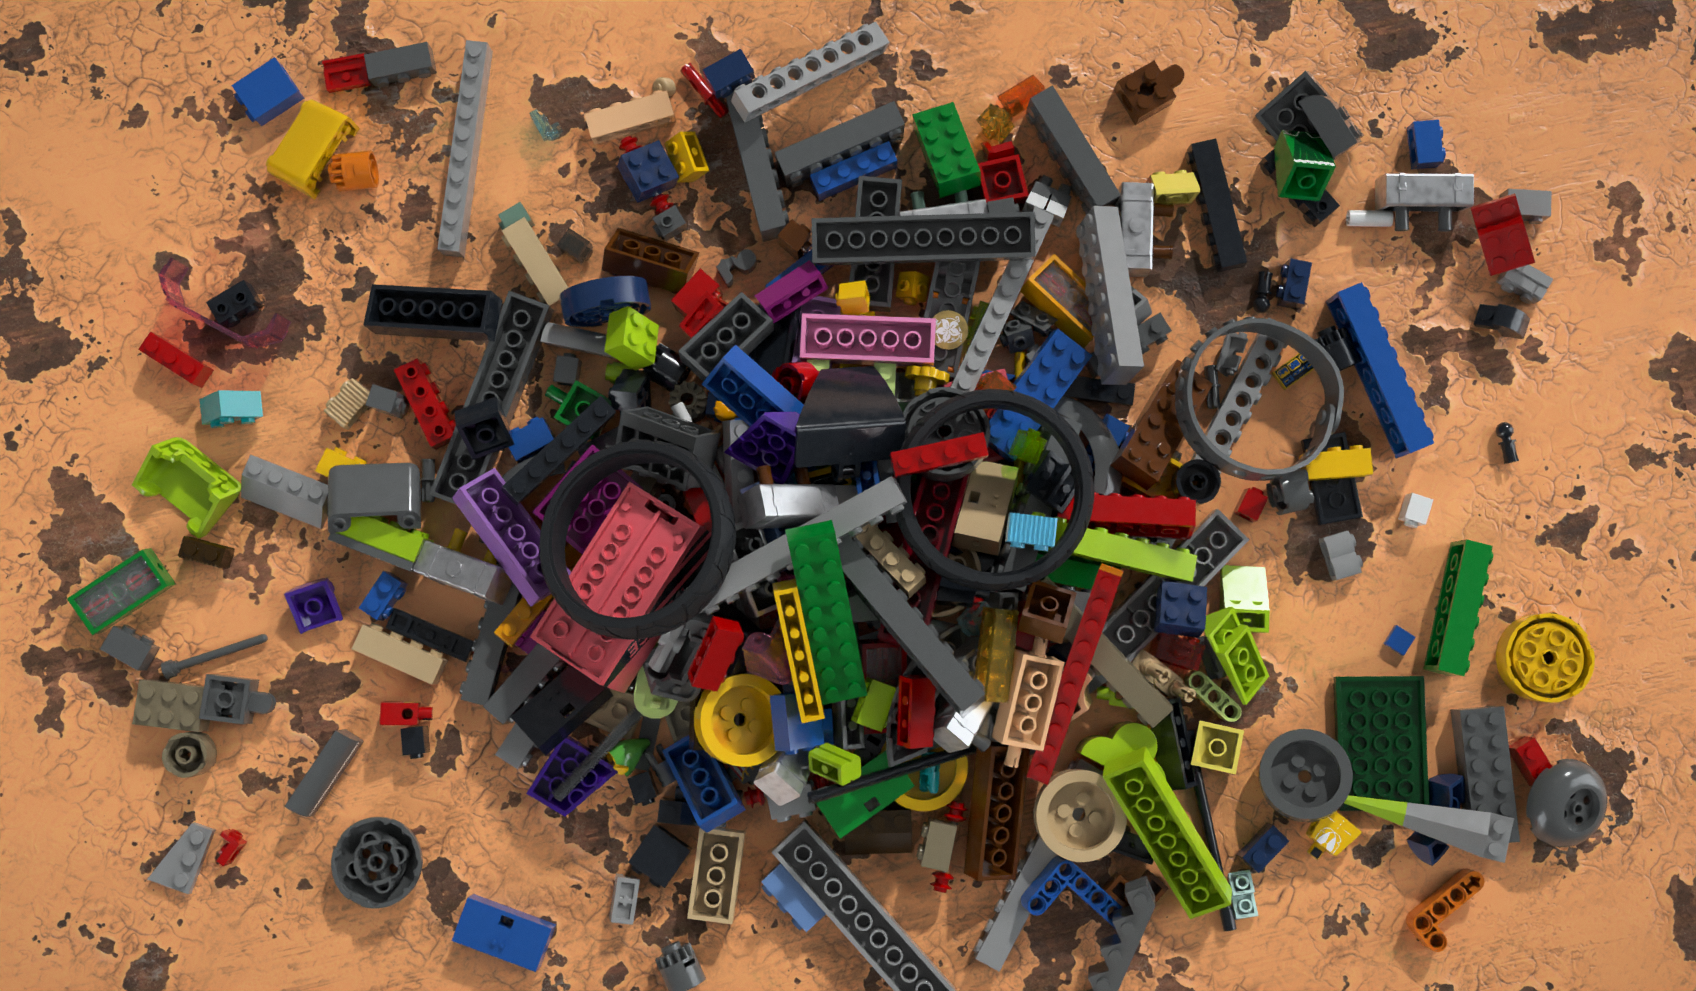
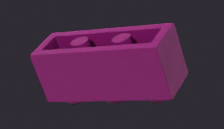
(791, 291)

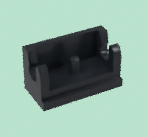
(1133, 847)

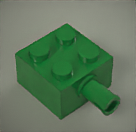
(574, 402)

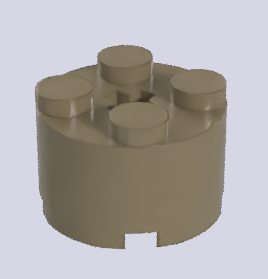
(202, 756)

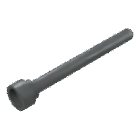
(172, 668)

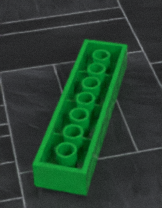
(826, 611)

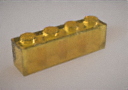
(996, 652)

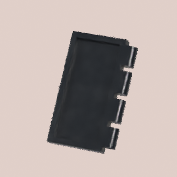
(779, 345)

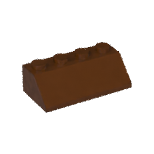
(654, 260)

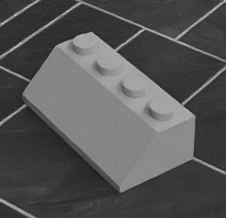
(285, 491)

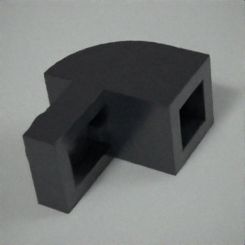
(1504, 318)

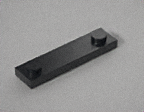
(1092, 390)
(430, 635)

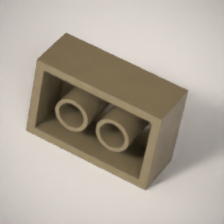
(169, 705)

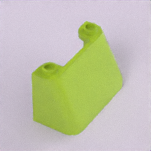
(188, 482)

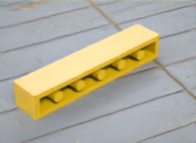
(798, 650)

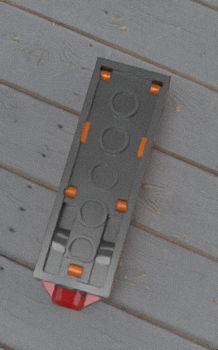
(951, 290)

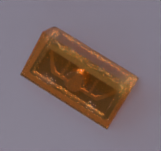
(1017, 98)

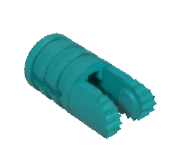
(929, 777)

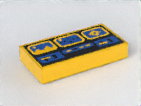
(1292, 371)

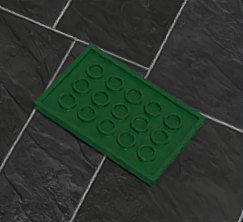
(1384, 735)

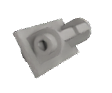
(1228, 360)

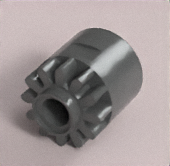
(680, 967)

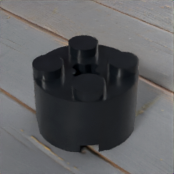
(1196, 470)

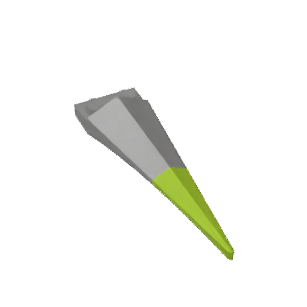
(1469, 830)

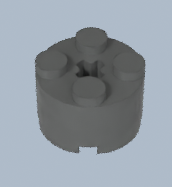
(1290, 492)

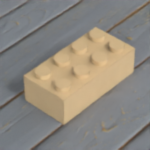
(716, 875)

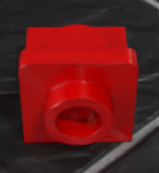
(231, 849)

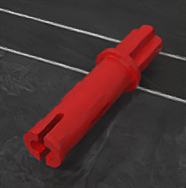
(704, 90)

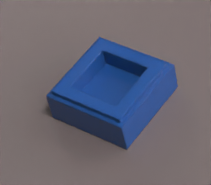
(1399, 640)

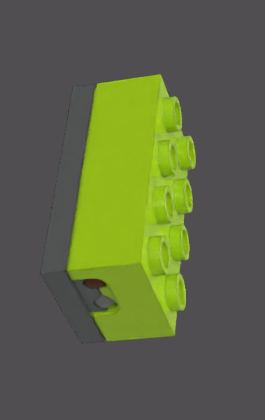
(383, 540)

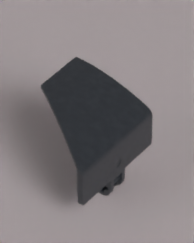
(848, 422)

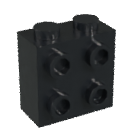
(659, 856)

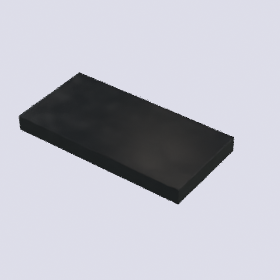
(1334, 498)

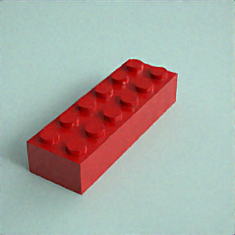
(1141, 515)

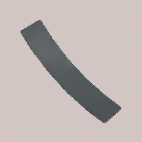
(648, 730)

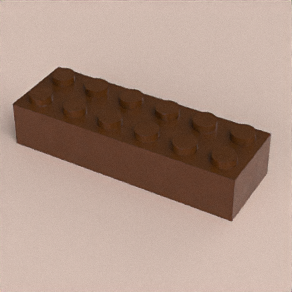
(1157, 430)
(995, 815)

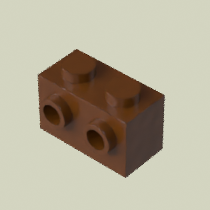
(795, 239)

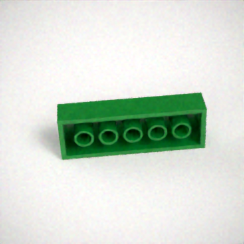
(1458, 608)

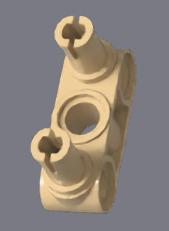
(1162, 677)

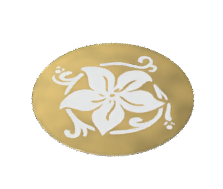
(950, 330)

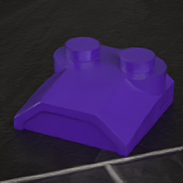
(313, 604)

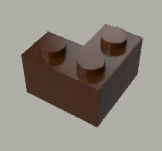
(1116, 887)

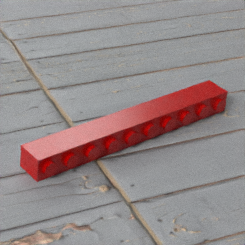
(1076, 670)

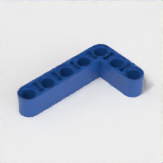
(1059, 882)

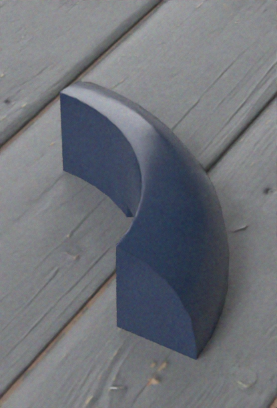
(1444, 791)

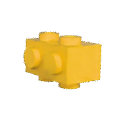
(686, 156)

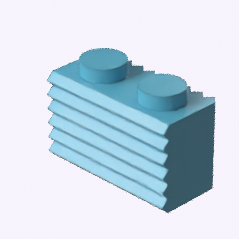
(1031, 530)

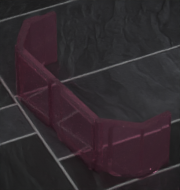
(170, 280)

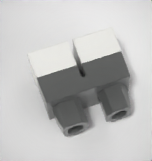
(1057, 199)

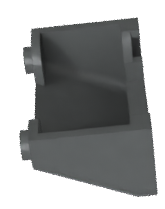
(374, 491)
(675, 682)

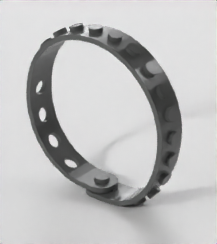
(1327, 418)

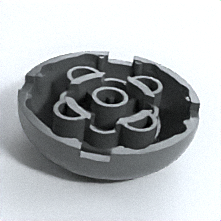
(1566, 803)
(351, 869)

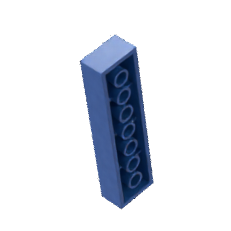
(1381, 372)

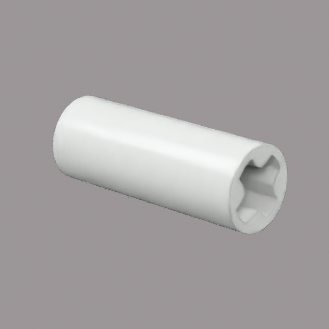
(1369, 218)

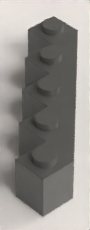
(1120, 948)

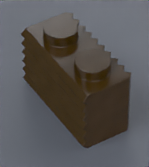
(206, 552)

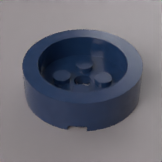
(593, 300)

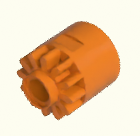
(354, 171)

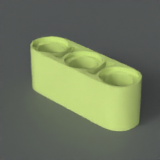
(1222, 701)

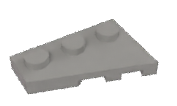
(185, 859)

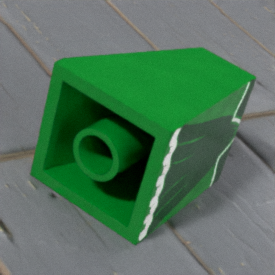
(1302, 165)

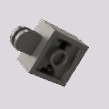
(238, 699)

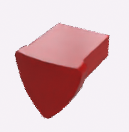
(998, 151)

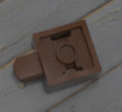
(1148, 90)

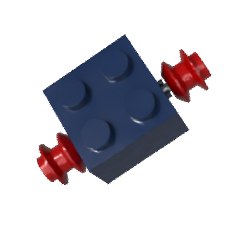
(647, 172)

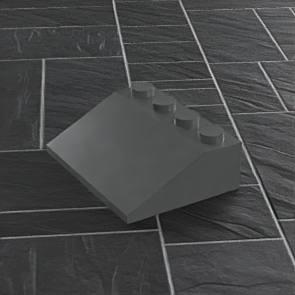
(1285, 110)

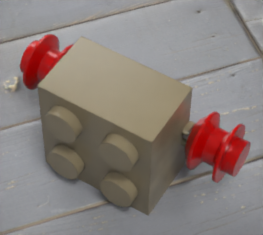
(939, 843)

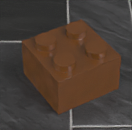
(1047, 611)

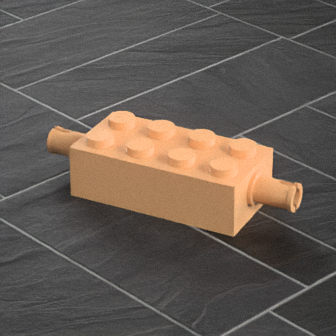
(1031, 701)

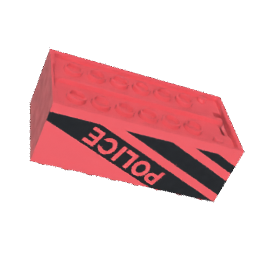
(625, 572)

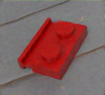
(345, 73)

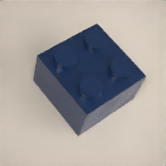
(1180, 609)

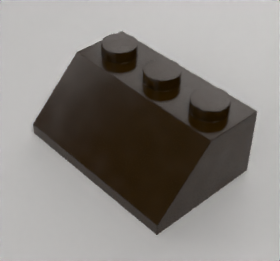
(882, 833)

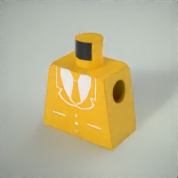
(1331, 835)

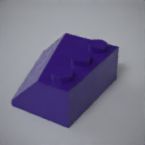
(769, 443)
(558, 766)

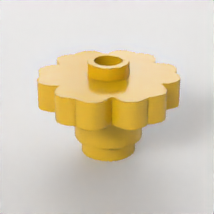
(926, 378)

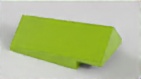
(1236, 652)

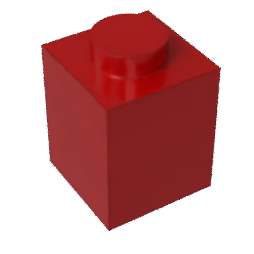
(1251, 504)

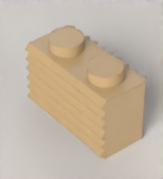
(348, 404)

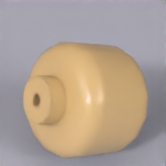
(664, 84)

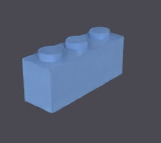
(792, 898)

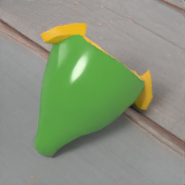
(627, 754)

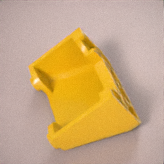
(309, 146)

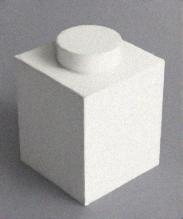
(1415, 510)

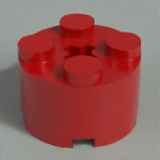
(796, 378)

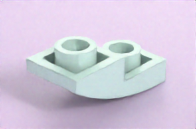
(1242, 894)

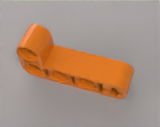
(1447, 907)

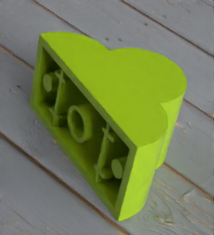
(1119, 741)

